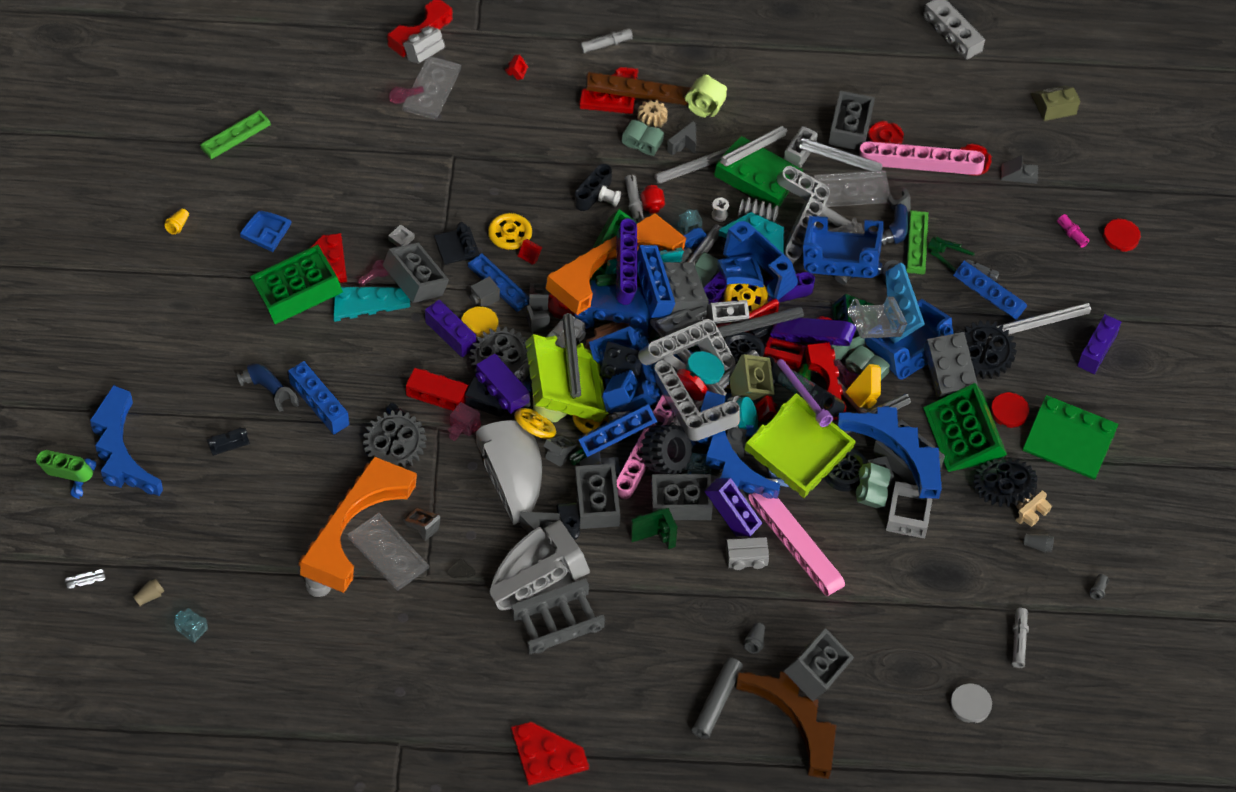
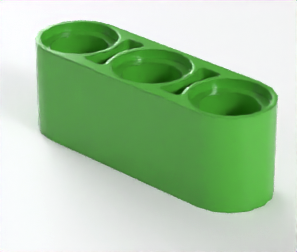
(64, 466)

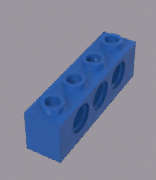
(654, 281)
(990, 290)
(318, 397)
(617, 429)

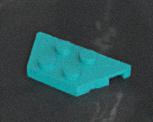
(769, 229)

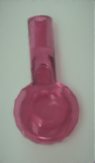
(399, 95)
(378, 270)
(848, 377)

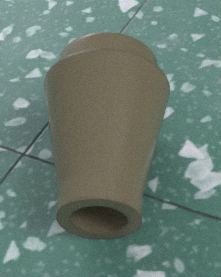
(149, 592)

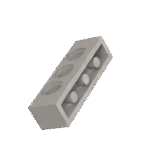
(954, 28)

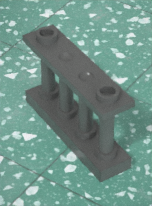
(557, 597)

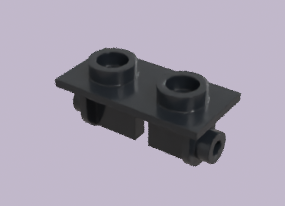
(228, 441)

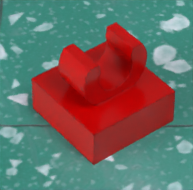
(517, 67)
(529, 251)
(766, 409)

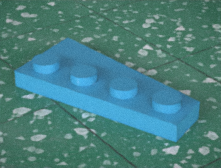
(901, 289)

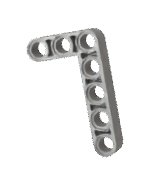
(812, 200)
(702, 333)
(694, 423)

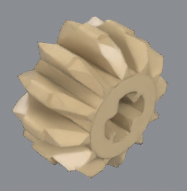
(652, 113)

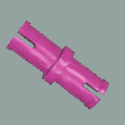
(1073, 230)

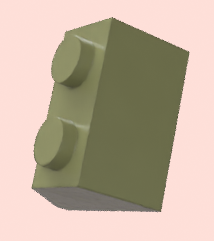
(1056, 102)
(752, 377)

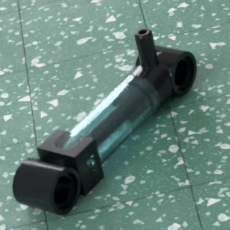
(820, 395)

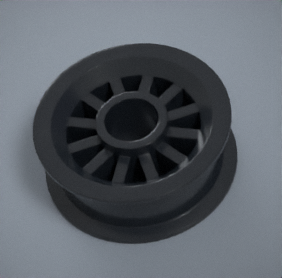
(743, 344)
(846, 479)

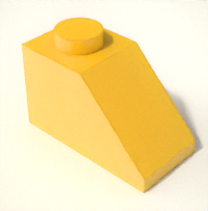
(866, 387)

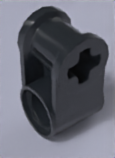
(570, 518)

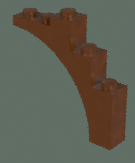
(783, 693)

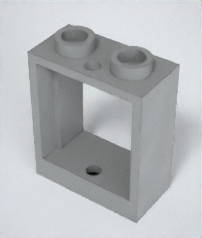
(907, 525)

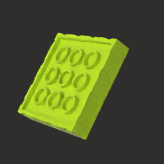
(551, 379)
(798, 446)

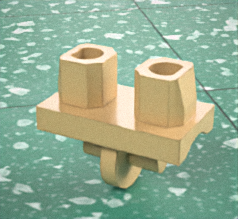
(1027, 509)

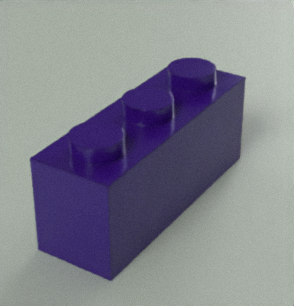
(450, 328)
(1099, 344)
(502, 383)
(733, 507)

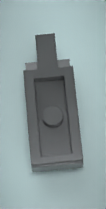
(680, 320)

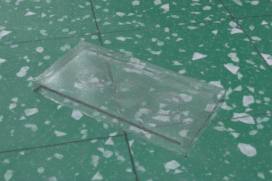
(437, 80)
(855, 188)
(388, 551)

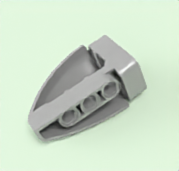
(512, 465)
(538, 565)

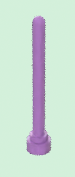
(822, 416)

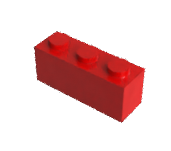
(436, 389)

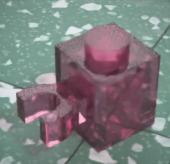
(463, 420)

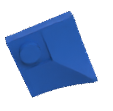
(266, 229)
(741, 270)

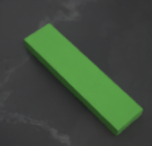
(235, 134)
(917, 242)

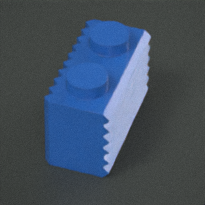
(620, 389)

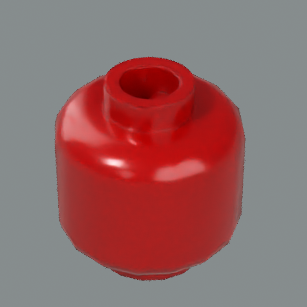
(652, 199)

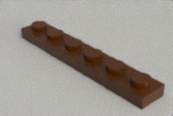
(636, 88)

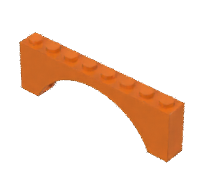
(571, 281)
(325, 557)

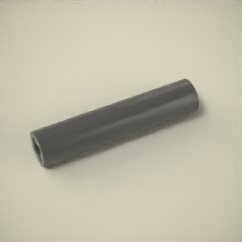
(717, 698)

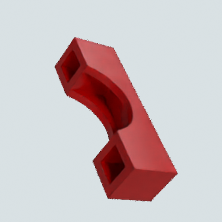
(437, 16)
(821, 360)

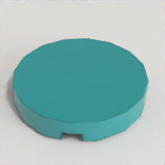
(706, 367)
(748, 413)

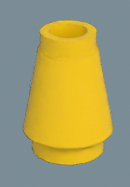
(176, 221)

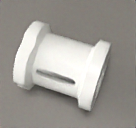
(609, 196)
(720, 208)

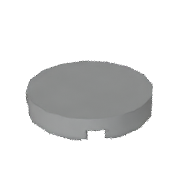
(971, 703)

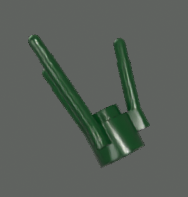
(939, 245)

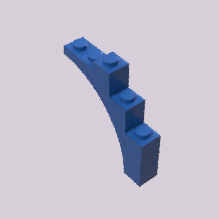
(904, 441)
(723, 457)
(120, 466)

